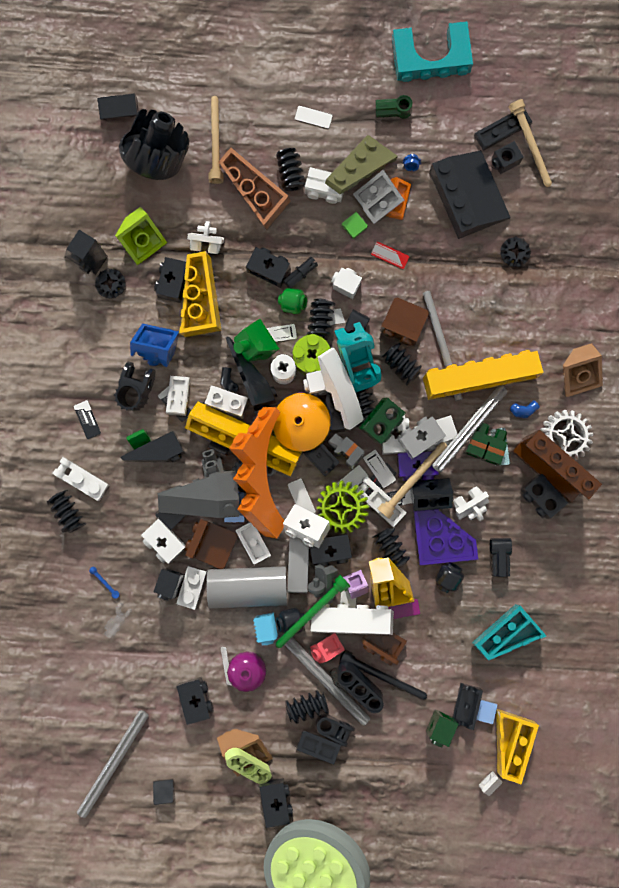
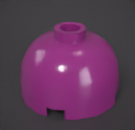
(246, 671)

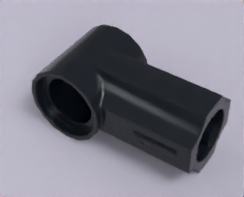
(500, 551)

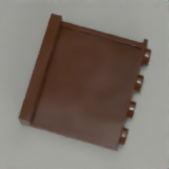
(557, 466)

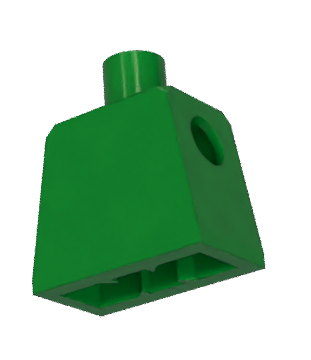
(255, 342)

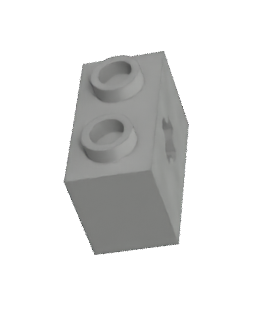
(432, 432)

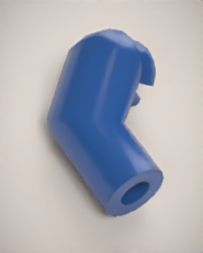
(524, 411)

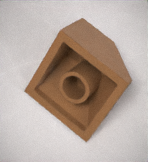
(582, 370)
(245, 741)

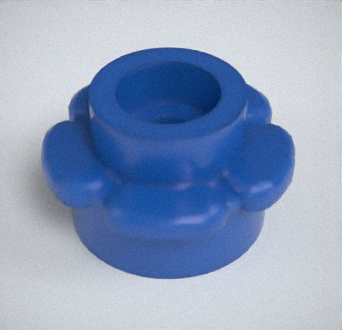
(411, 162)

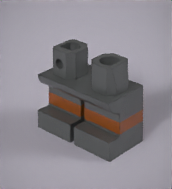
(347, 449)

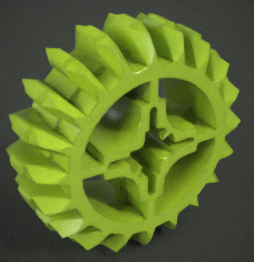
(343, 499)

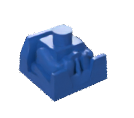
(154, 344)

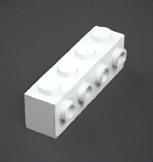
(353, 620)

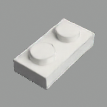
(253, 543)
(191, 587)

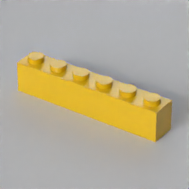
(482, 375)
(224, 428)

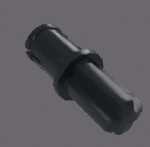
(300, 272)

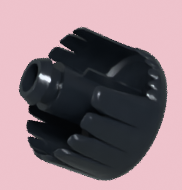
(154, 145)

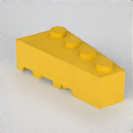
(200, 302)

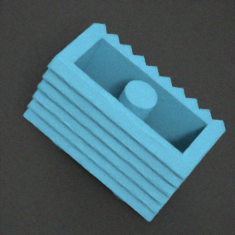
(265, 628)

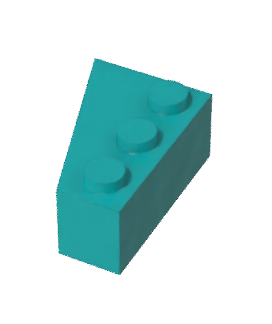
(508, 633)

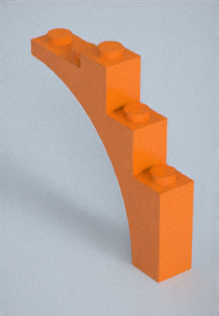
(252, 475)

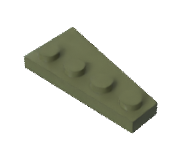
(360, 164)

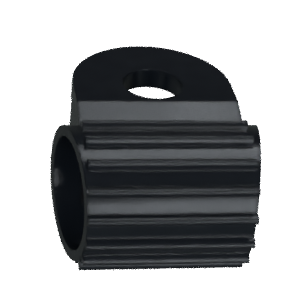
(142, 387)

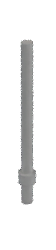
(439, 334)

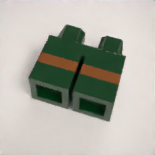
(494, 446)

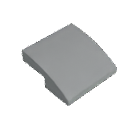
(378, 197)

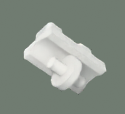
(214, 241)
(474, 507)

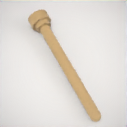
(518, 110)
(215, 175)
(388, 507)

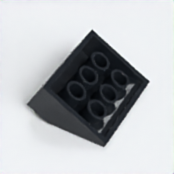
(468, 193)

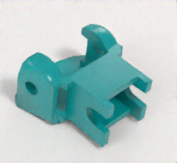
(355, 351)

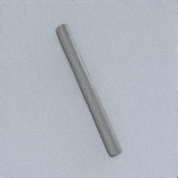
(469, 429)
(327, 681)
(112, 764)

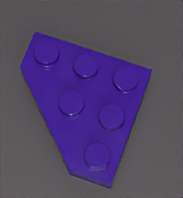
(442, 539)

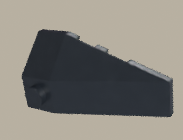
(255, 384)

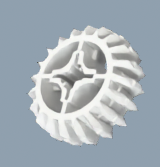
(569, 428)

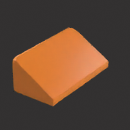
(404, 189)

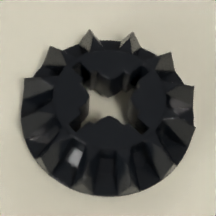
(509, 257)
(117, 287)

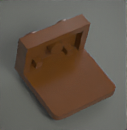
(404, 321)
(211, 544)
(386, 645)

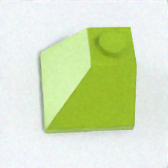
(140, 236)

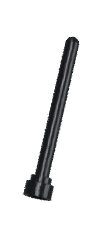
(348, 657)

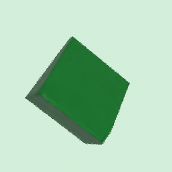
(138, 439)

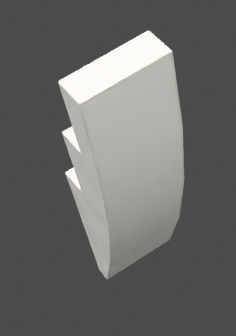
(340, 386)

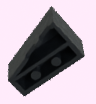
(86, 253)

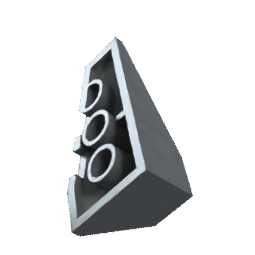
(208, 497)

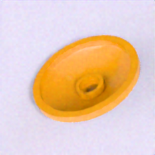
(310, 431)

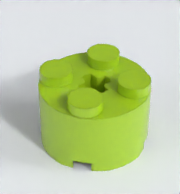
(301, 350)

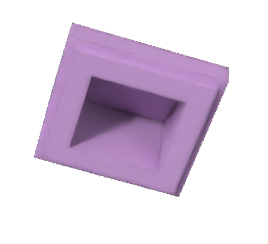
(358, 584)

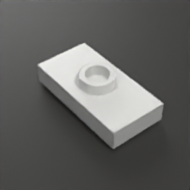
(178, 395)

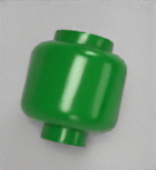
(292, 301)

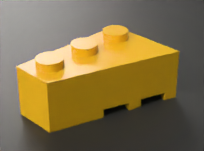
(389, 583)
(514, 744)

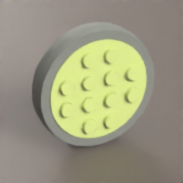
(315, 856)

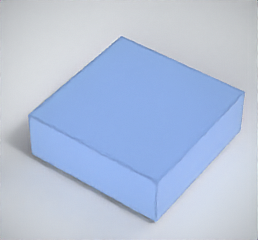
(487, 711)

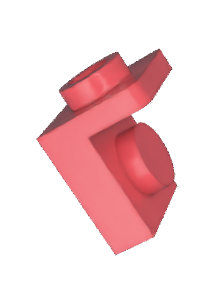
(326, 649)

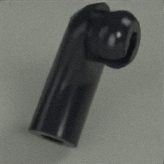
(226, 381)

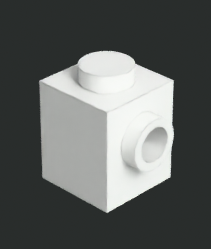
(346, 282)

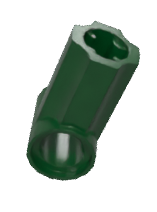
(392, 108)

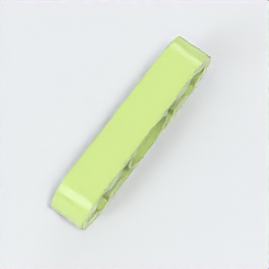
(245, 759)

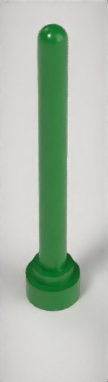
(339, 586)

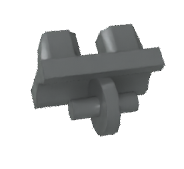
(211, 462)
(323, 581)

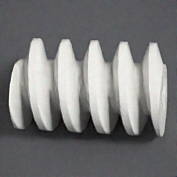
(288, 364)

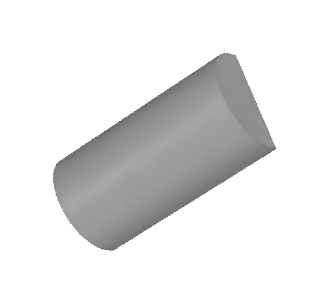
(246, 587)

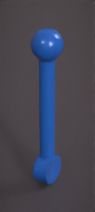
(115, 594)

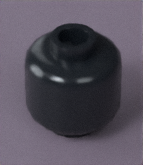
(449, 577)
(287, 619)

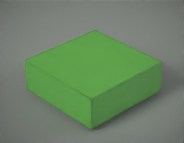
(354, 225)

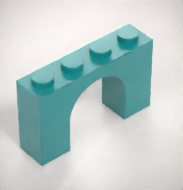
(412, 66)

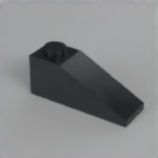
(162, 449)

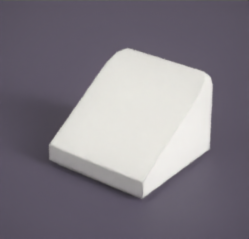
(490, 783)

